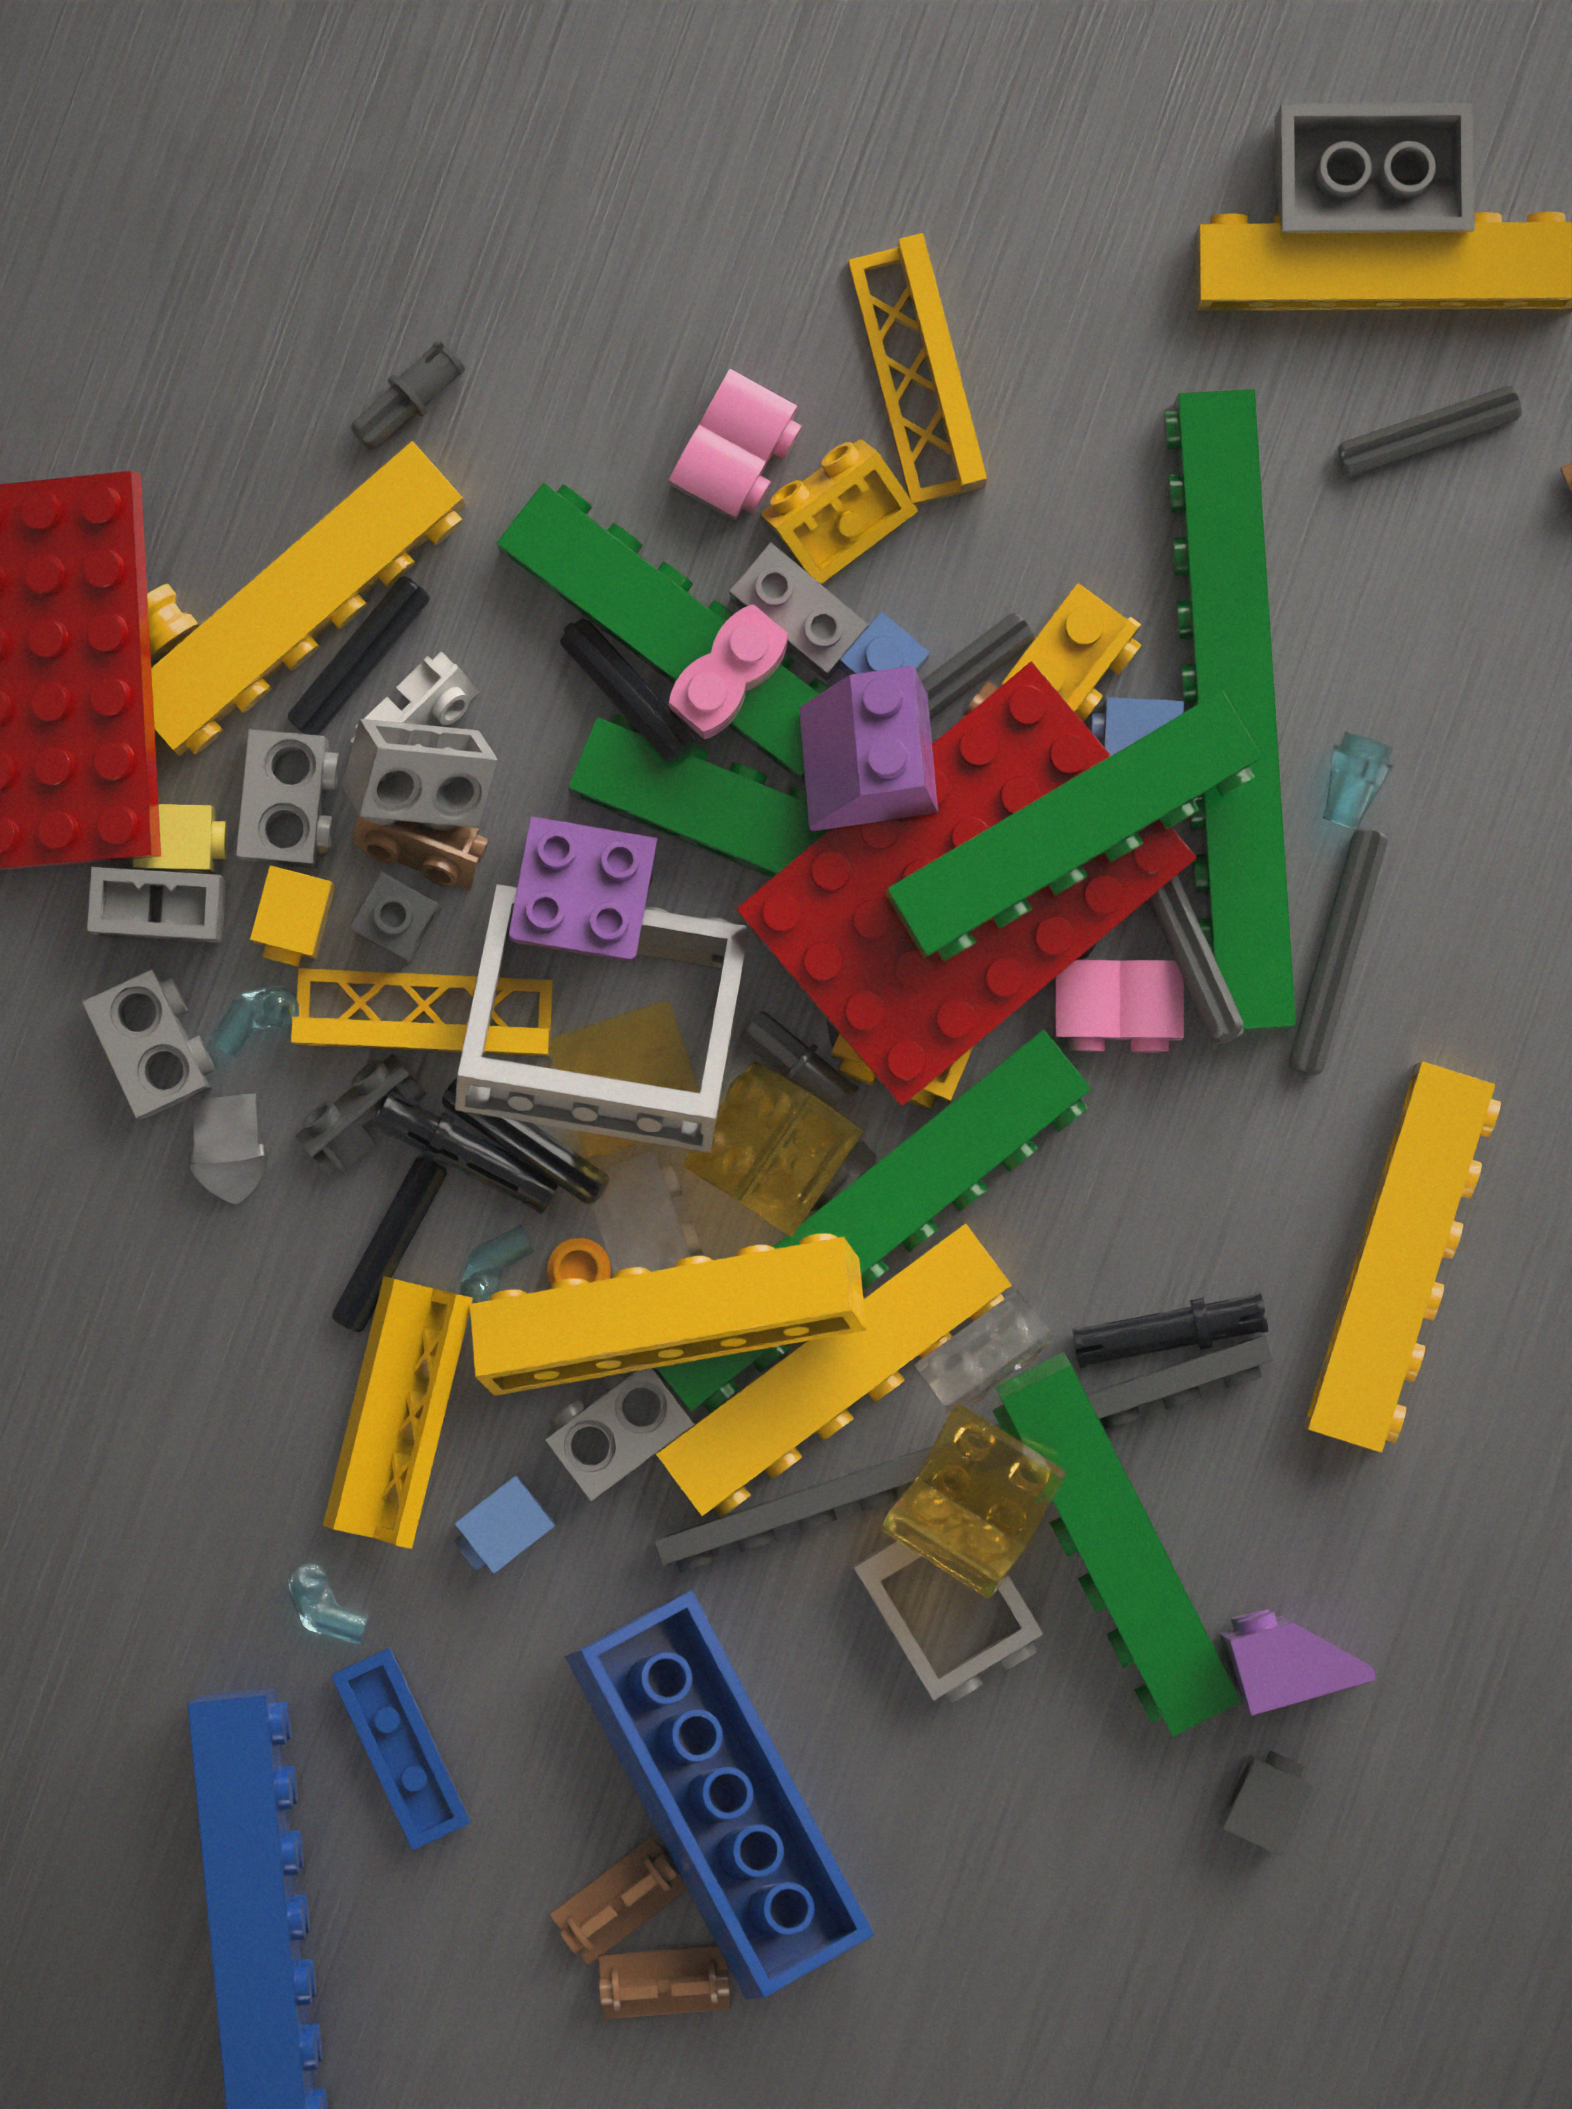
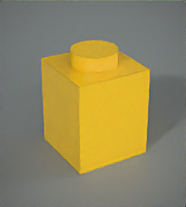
(292, 915)

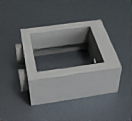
(963, 1677)

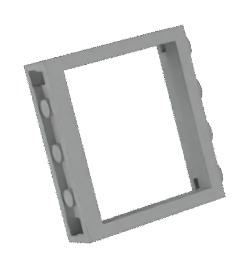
(597, 1102)

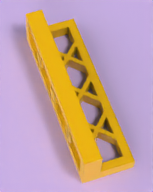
(941, 365)
(414, 1035)
(396, 1411)

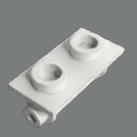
(436, 694)

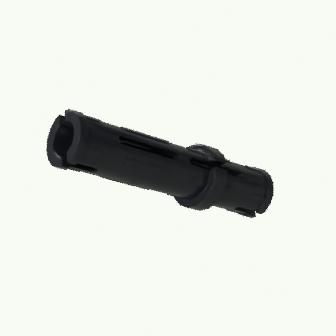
(456, 1147)
(1171, 1329)

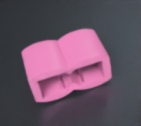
(735, 446)
(741, 658)
(1119, 1002)

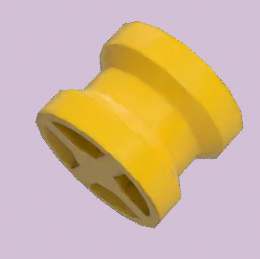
(166, 622)

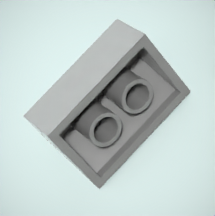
(1375, 167)

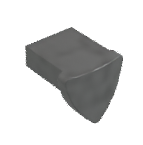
(228, 1146)

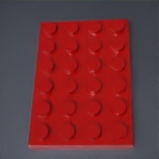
(75, 674)
(852, 952)

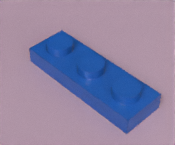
(401, 1748)

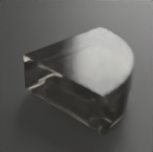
(856, 1163)

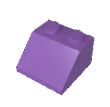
(868, 750)
(1285, 1664)

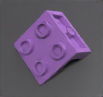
(583, 889)

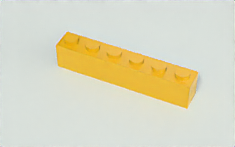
(1489, 268)
(300, 596)
(1400, 1257)
(667, 1315)
(829, 1374)

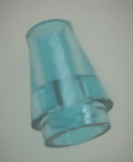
(1355, 778)

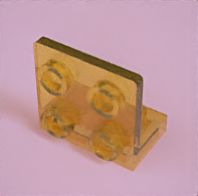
(631, 1048)
(774, 1147)
(975, 1502)

